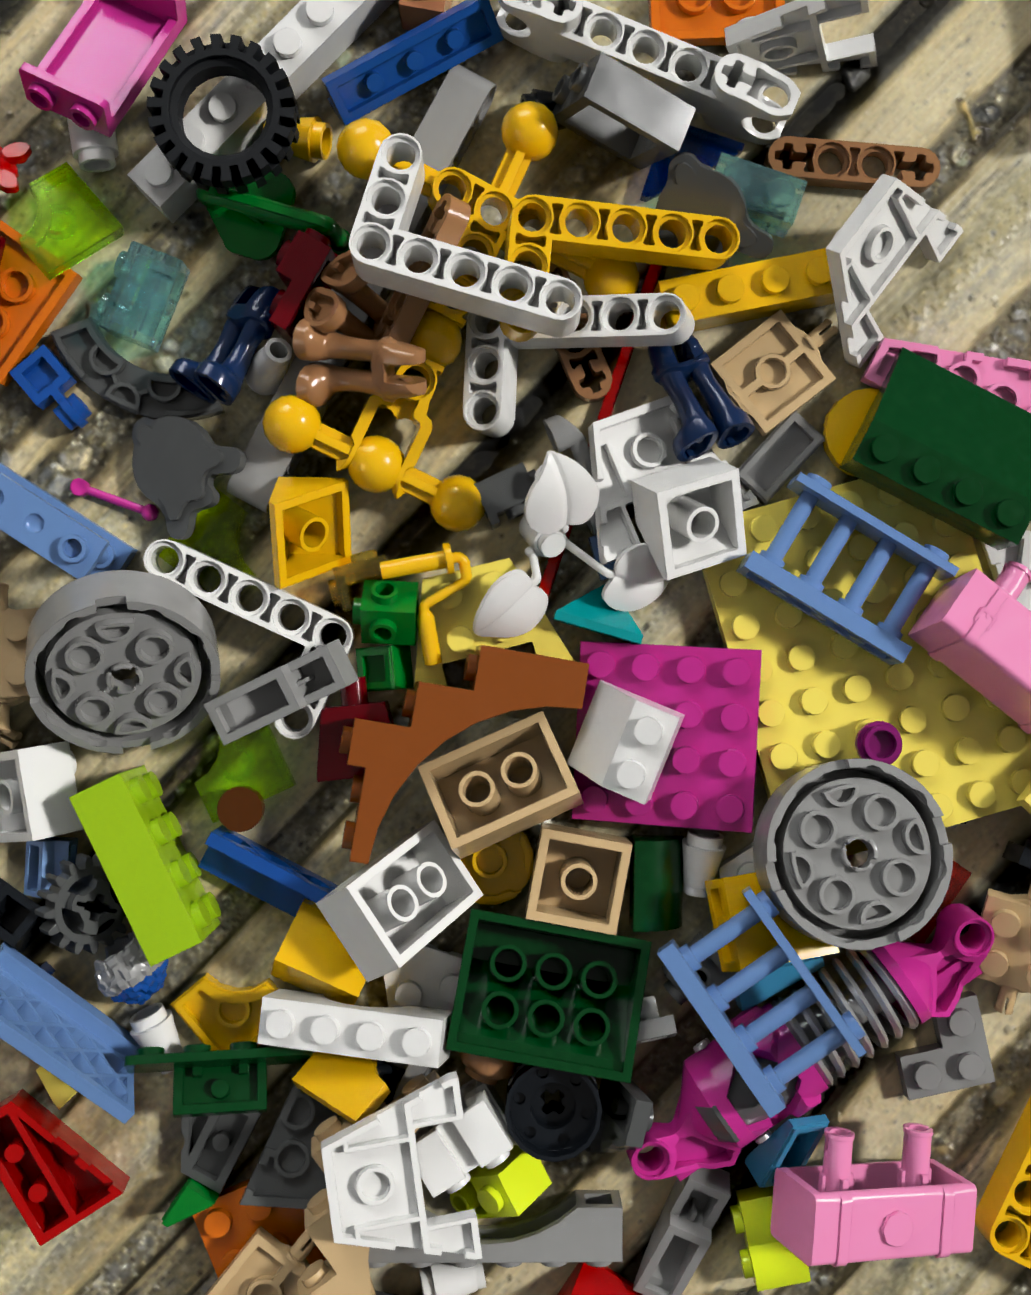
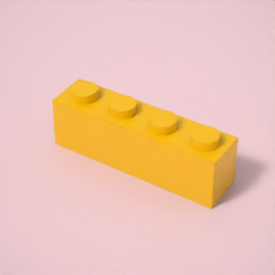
(751, 290)

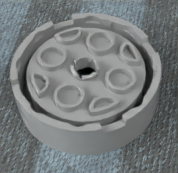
(114, 625)
(805, 861)

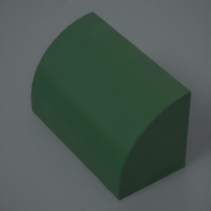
(656, 883)

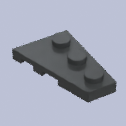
(286, 1170)

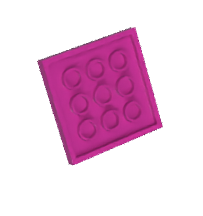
(714, 755)

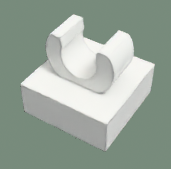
(651, 1025)

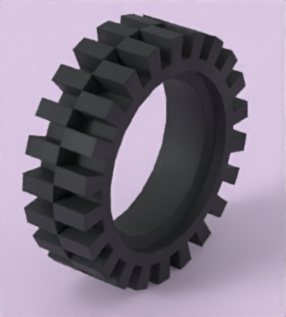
(211, 62)

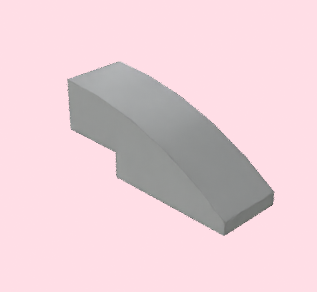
(281, 692)
(683, 1232)

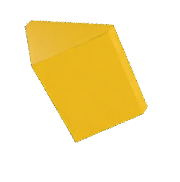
(309, 527)
(316, 958)

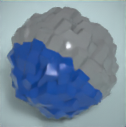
(127, 974)

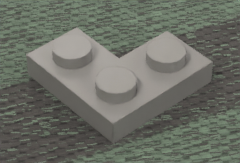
(955, 1061)

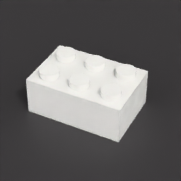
(400, 901)

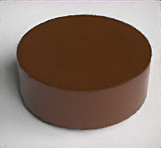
(240, 808)

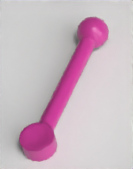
(82, 488)

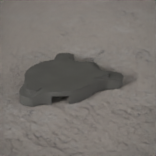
(700, 190)
(178, 467)

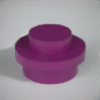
(879, 742)

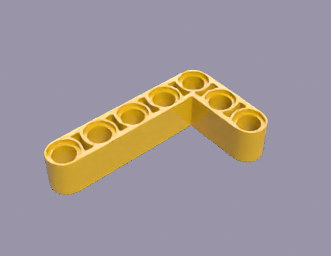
(601, 242)
(1002, 1204)

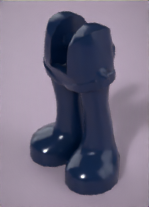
(226, 366)
(697, 432)

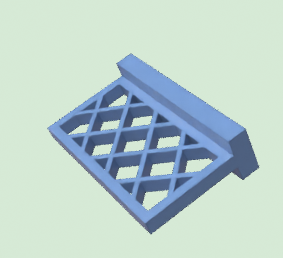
(65, 1034)

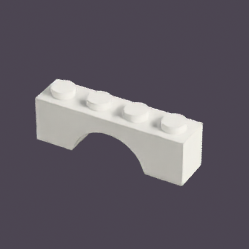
(377, 1033)

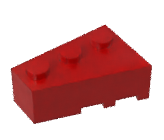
(51, 1168)

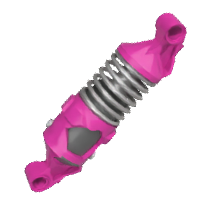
(903, 979)

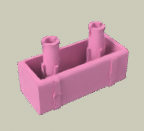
(984, 636)
(873, 1208)

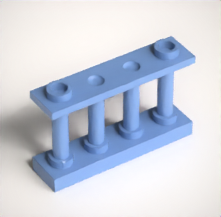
(57, 529)
(845, 614)
(741, 1041)

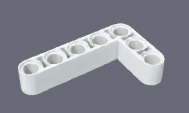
(447, 261)
(598, 332)
(268, 615)

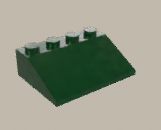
(948, 451)
(549, 996)

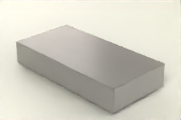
(779, 457)

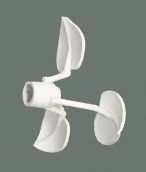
(559, 498)

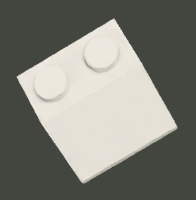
(691, 516)
(625, 742)
(37, 793)

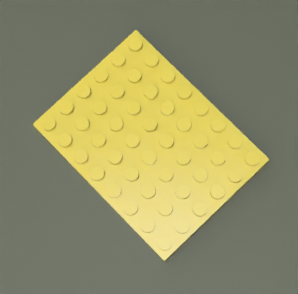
(826, 688)

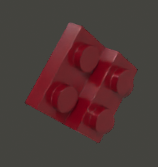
(300, 269)

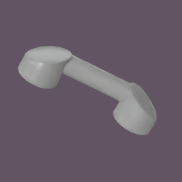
(565, 436)

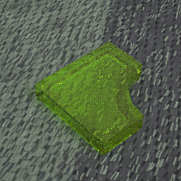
(68, 222)
(217, 536)
(248, 761)

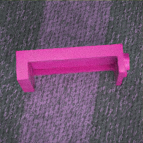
(103, 60)

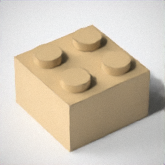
(578, 878)

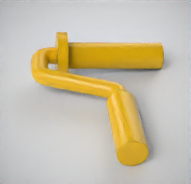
(425, 563)

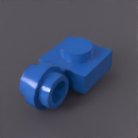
(47, 380)

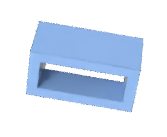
(43, 858)

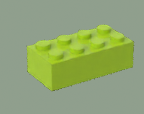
(147, 863)

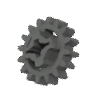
(85, 924)

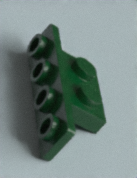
(216, 1080)

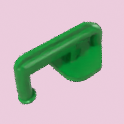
(257, 220)

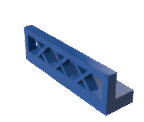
(412, 59)
(262, 871)

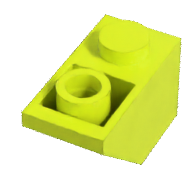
(503, 1189)

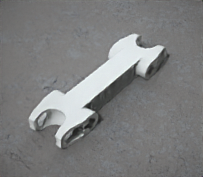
(725, 88)

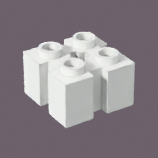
(459, 1146)

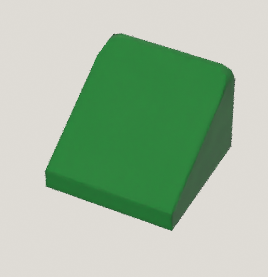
(385, 667)
(189, 1201)

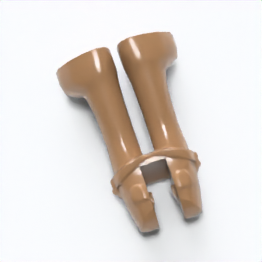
(332, 310)
(321, 380)

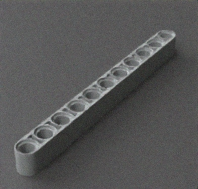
(443, 140)

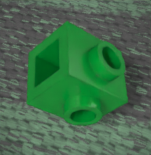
(387, 612)

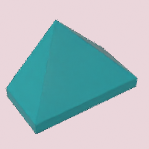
(594, 614)

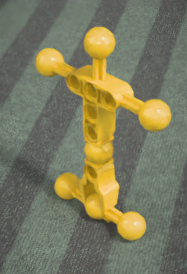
(376, 460)

